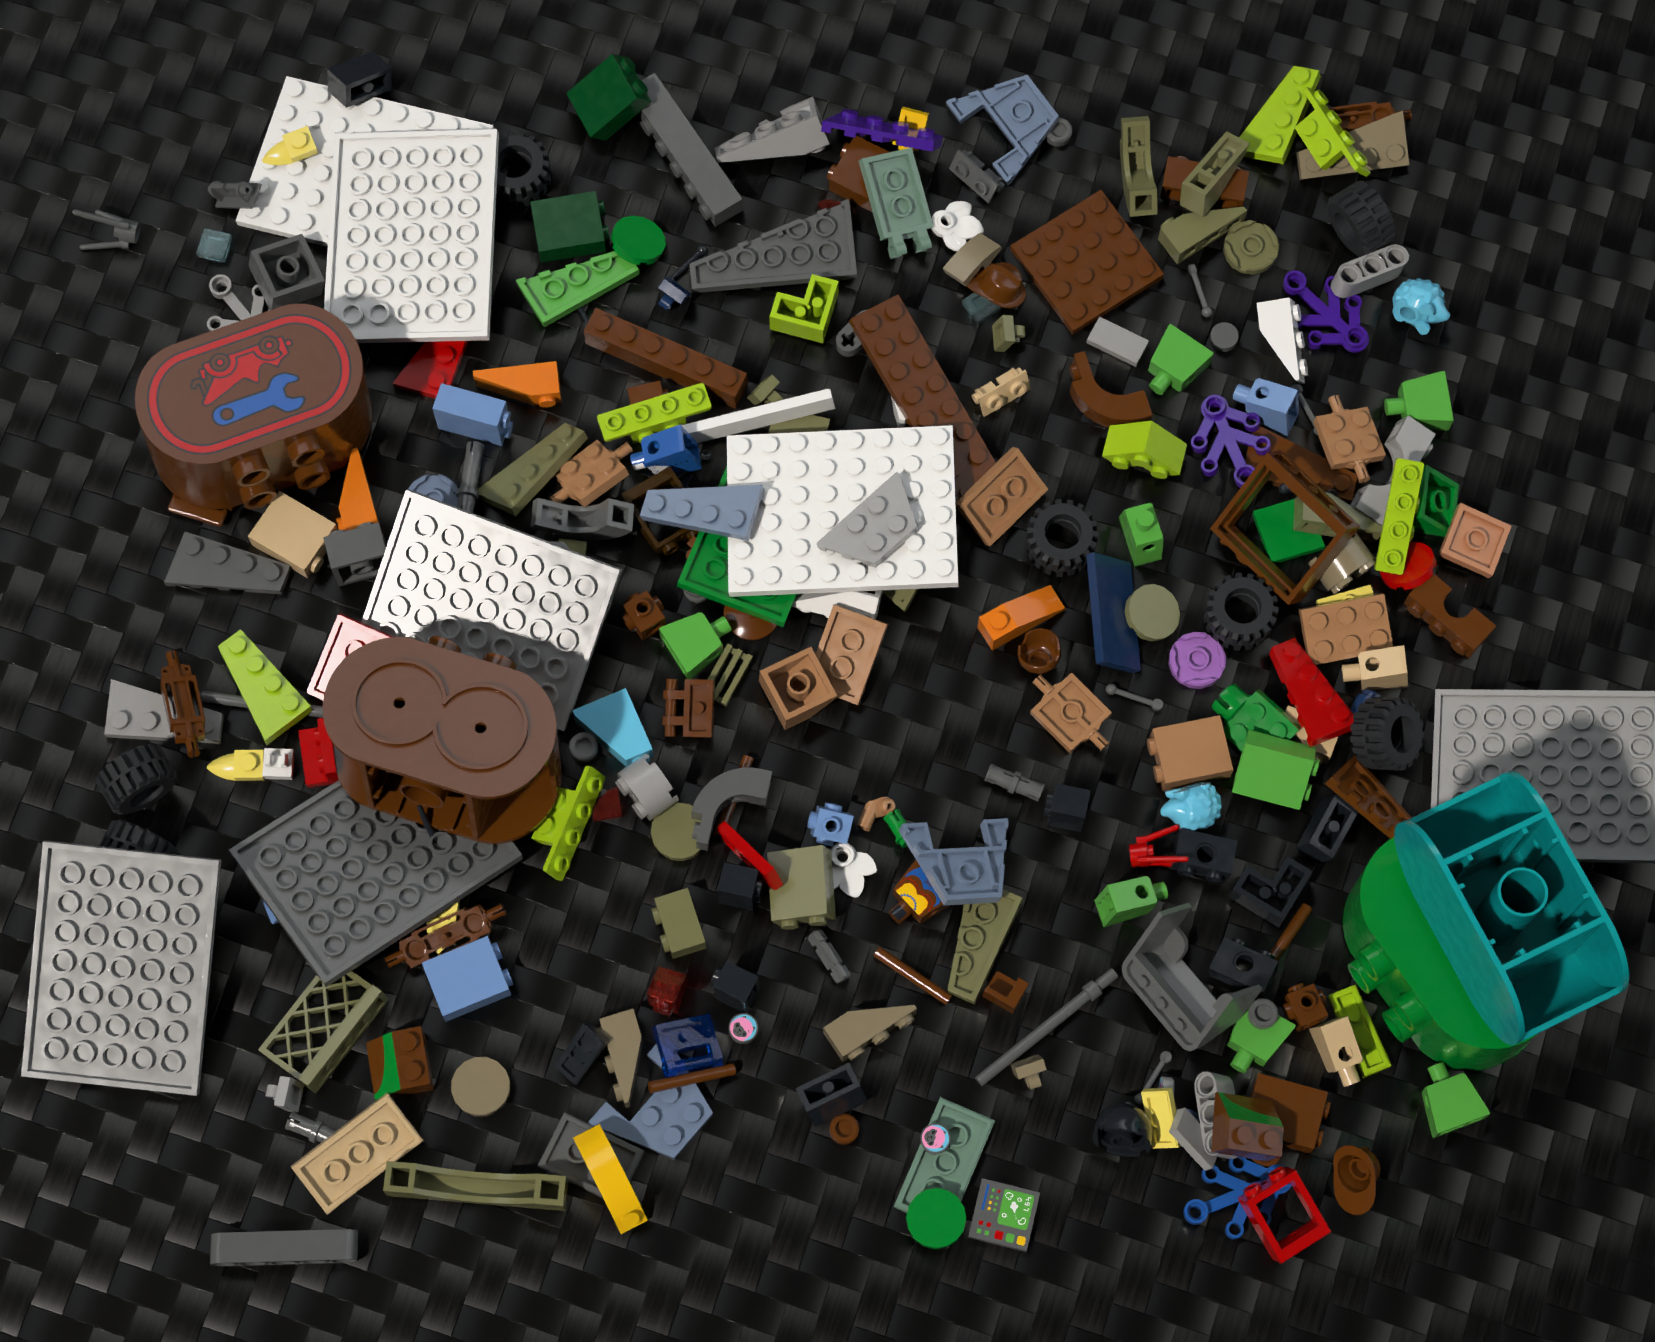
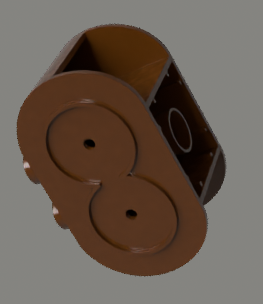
(445, 735)

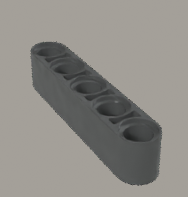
(284, 1247)

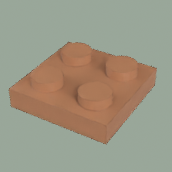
(1474, 540)

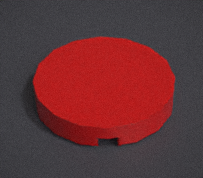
(1417, 568)

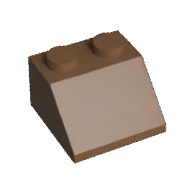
(797, 687)

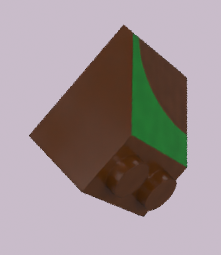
(400, 1063)
(1246, 1127)

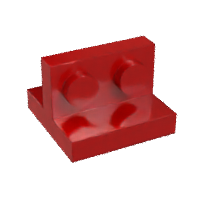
(318, 756)

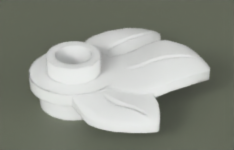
(960, 224)
(851, 873)

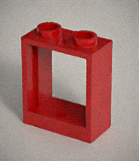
(1300, 1238)

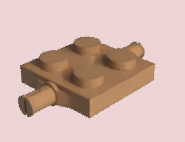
(1349, 438)
(591, 473)
(1070, 712)

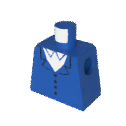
(668, 448)

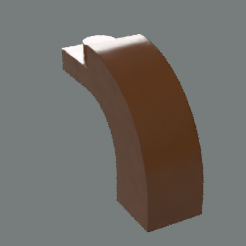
(1103, 406)

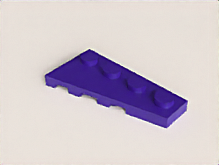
(882, 131)

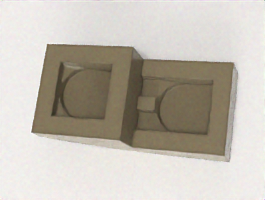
(971, 257)

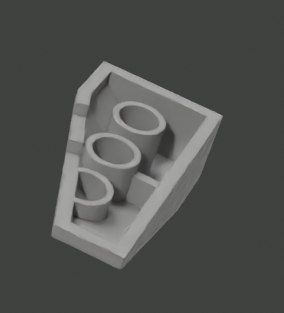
(790, 135)

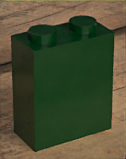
(609, 96)
(569, 226)

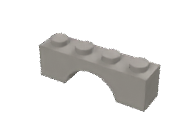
(1406, 441)

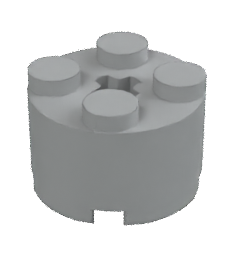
(646, 787)

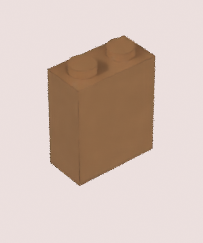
(1190, 753)

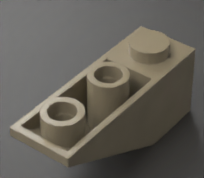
(860, 1028)
(624, 1051)

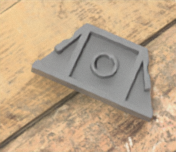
(874, 526)

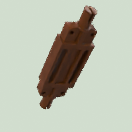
(1361, 114)
(187, 726)
(473, 923)

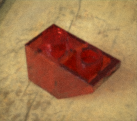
(666, 991)

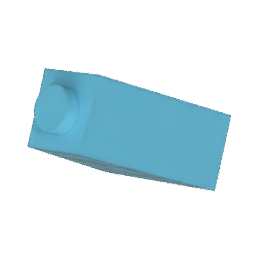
(615, 726)

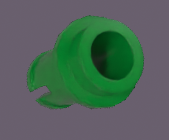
(894, 823)

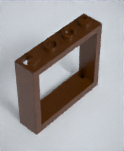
(1312, 496)

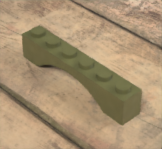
(500, 1189)

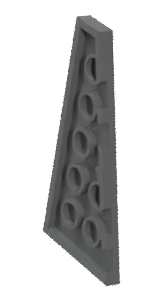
(784, 255)

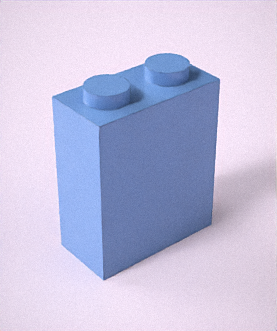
(472, 414)
(467, 978)

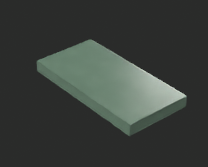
(954, 1166)

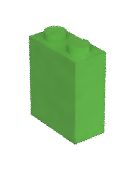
(1275, 770)

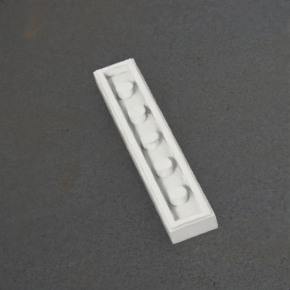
(761, 416)

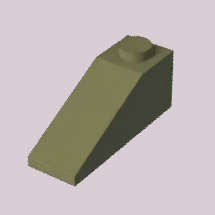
(1212, 174)
(1193, 232)
(1307, 521)

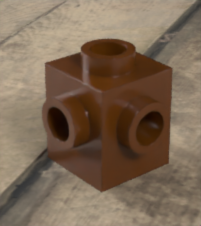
(643, 614)
(1304, 1016)

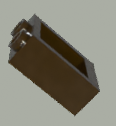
(637, 495)

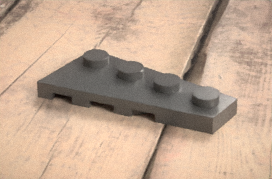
(216, 565)

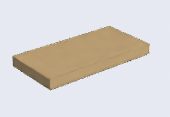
(356, 1153)

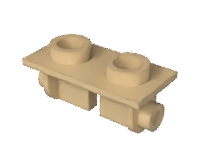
(1011, 385)

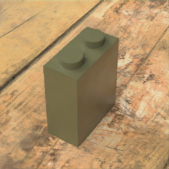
(806, 887)

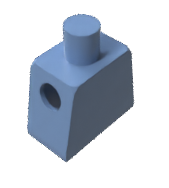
(1272, 402)

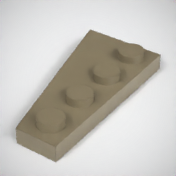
(1380, 142)

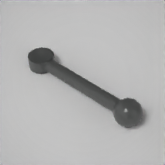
(1206, 311)
(1306, 407)
(1156, 704)
(1165, 1058)

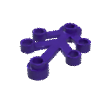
(1328, 315)
(1227, 437)

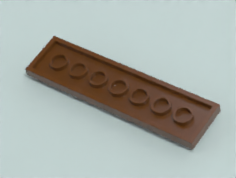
(920, 385)

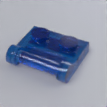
(686, 1036)

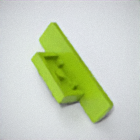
(1326, 137)
(654, 414)
(1399, 516)
(567, 822)

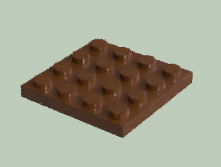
(1086, 262)

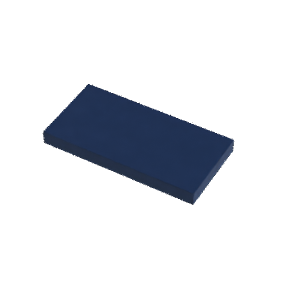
(1109, 589)

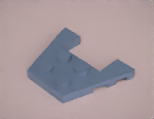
(1018, 112)
(962, 874)
(665, 1120)

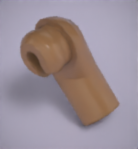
(875, 809)

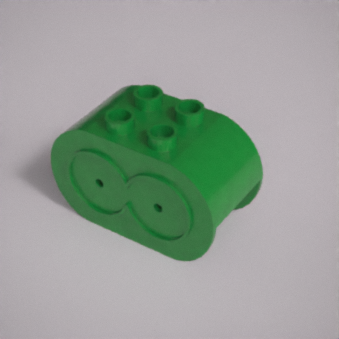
(1412, 973)

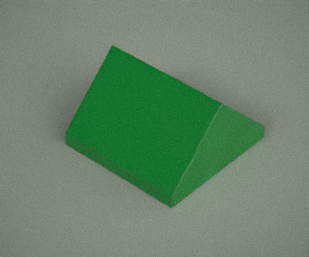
(1437, 503)

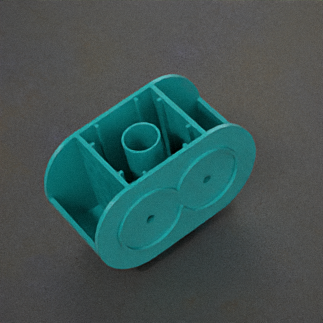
(1511, 907)

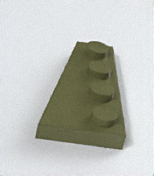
(529, 473)
(979, 943)

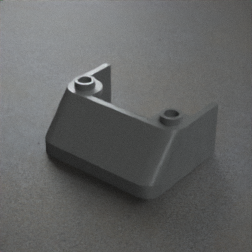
(1173, 990)

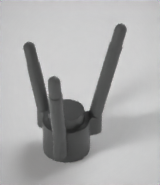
(124, 229)

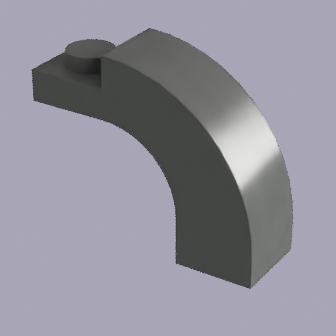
(588, 523)
(727, 788)

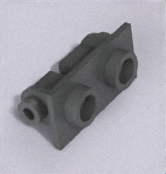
(970, 171)
(234, 195)

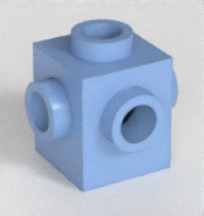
(840, 827)

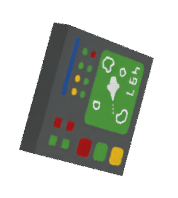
(1004, 1215)

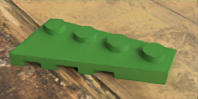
(567, 289)

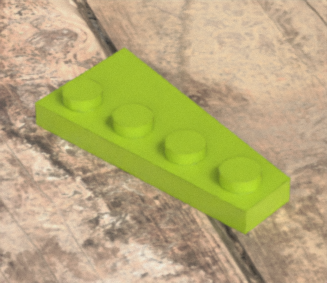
(1273, 128)
(265, 690)

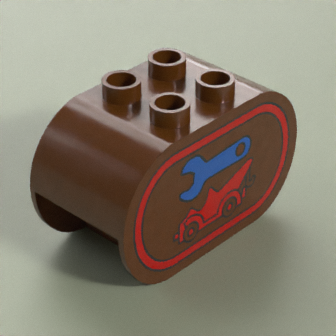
(255, 407)

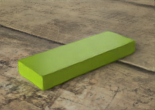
(1350, 1004)

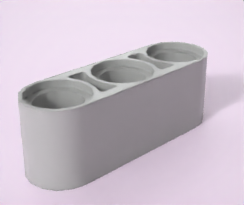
(1361, 279)
(1205, 1088)

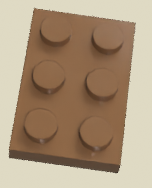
(1001, 496)
(1345, 628)
(849, 651)

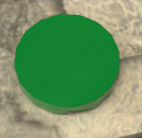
(638, 240)
(936, 1218)

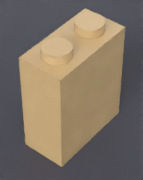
(292, 534)

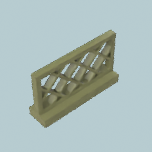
(339, 1042)

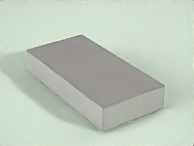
(1117, 341)
(1188, 1134)

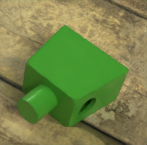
(1177, 361)
(1425, 401)
(1141, 530)
(694, 642)
(1129, 899)
(1256, 1044)
(1451, 1101)

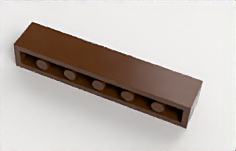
(665, 357)

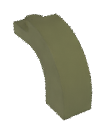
(1136, 166)

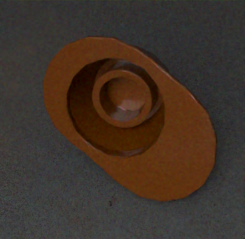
(999, 284)
(1355, 1178)

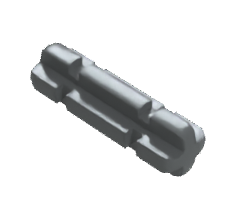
(828, 956)

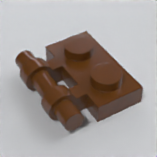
(698, 708)

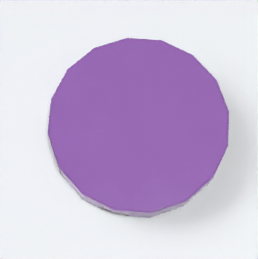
(1197, 660)

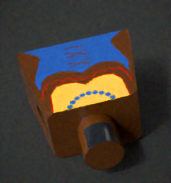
(915, 897)

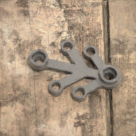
(232, 301)

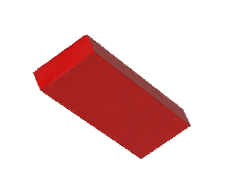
(749, 855)

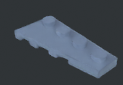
(712, 510)

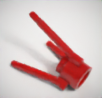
(1143, 854)

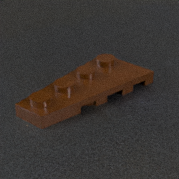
(1310, 463)
(1367, 796)

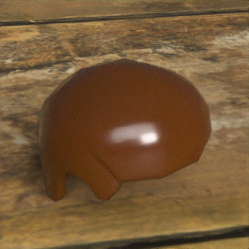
(1039, 651)

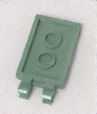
(897, 200)

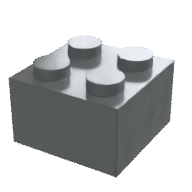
(286, 272)
(356, 552)

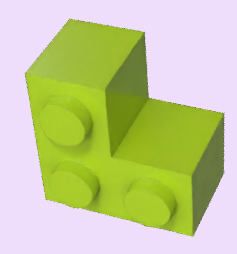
(806, 316)
(1144, 446)

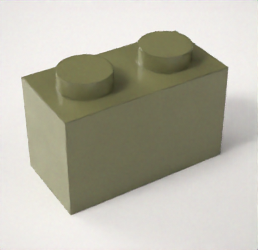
(679, 923)

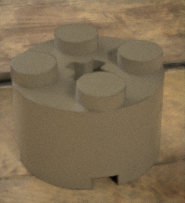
(1352, 560)

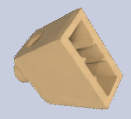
(1388, 665)
(1337, 1036)

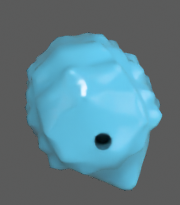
(1419, 304)
(1193, 806)

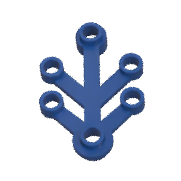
(1231, 1198)

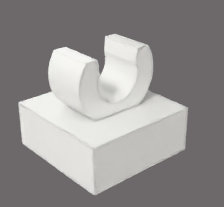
(278, 764)

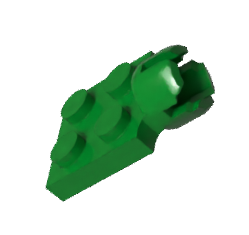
(1252, 713)

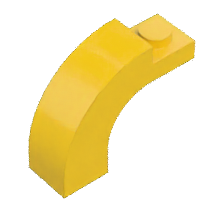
(610, 1178)

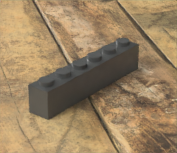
(688, 155)

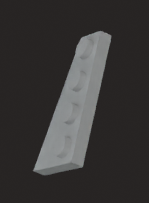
(142, 715)

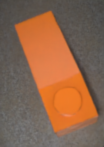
(527, 383)
(356, 500)
(1019, 616)

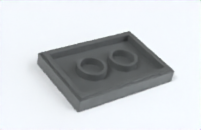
(564, 1157)

